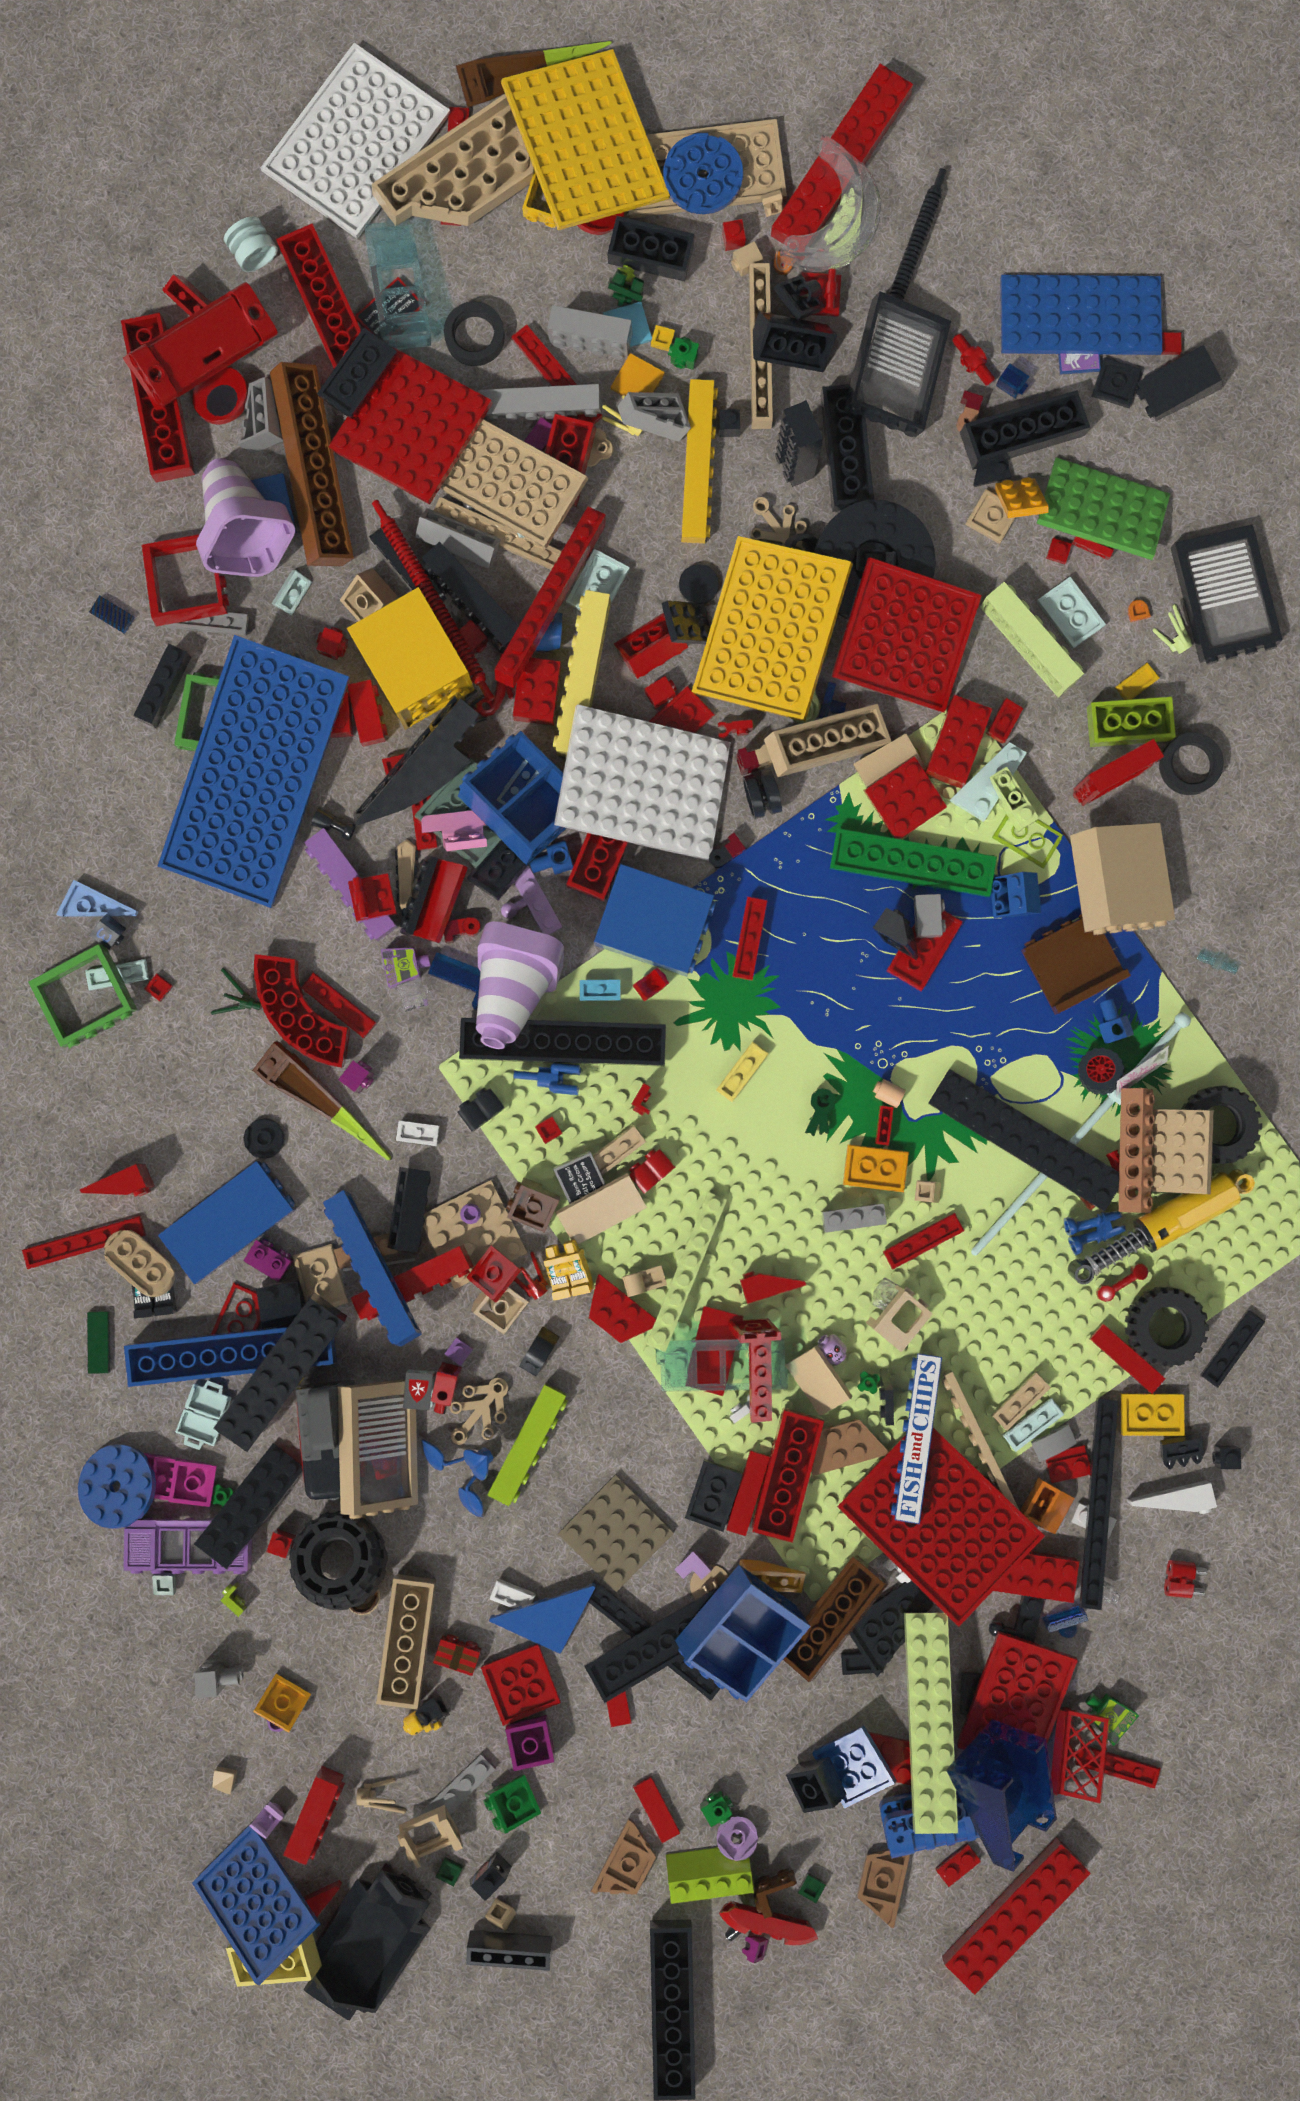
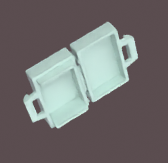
(200, 1422)

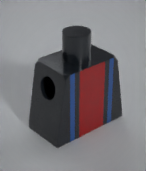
(489, 1878)

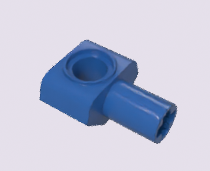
(548, 861)
(1111, 1017)

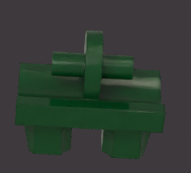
(624, 290)

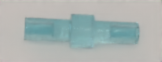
(1217, 963)

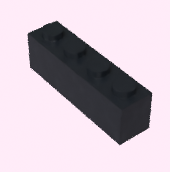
(162, 685)
(409, 1209)
(509, 1950)

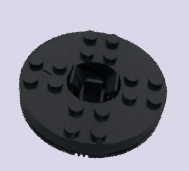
(878, 532)

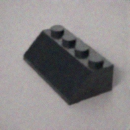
(792, 342)

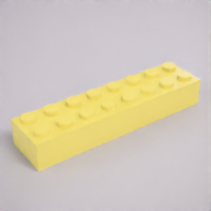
(584, 663)

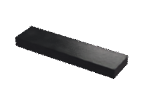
(1232, 1348)

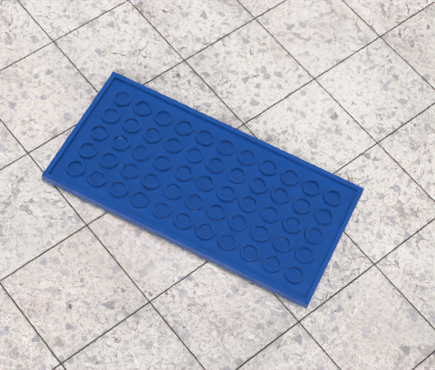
(253, 771)

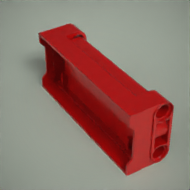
(201, 345)

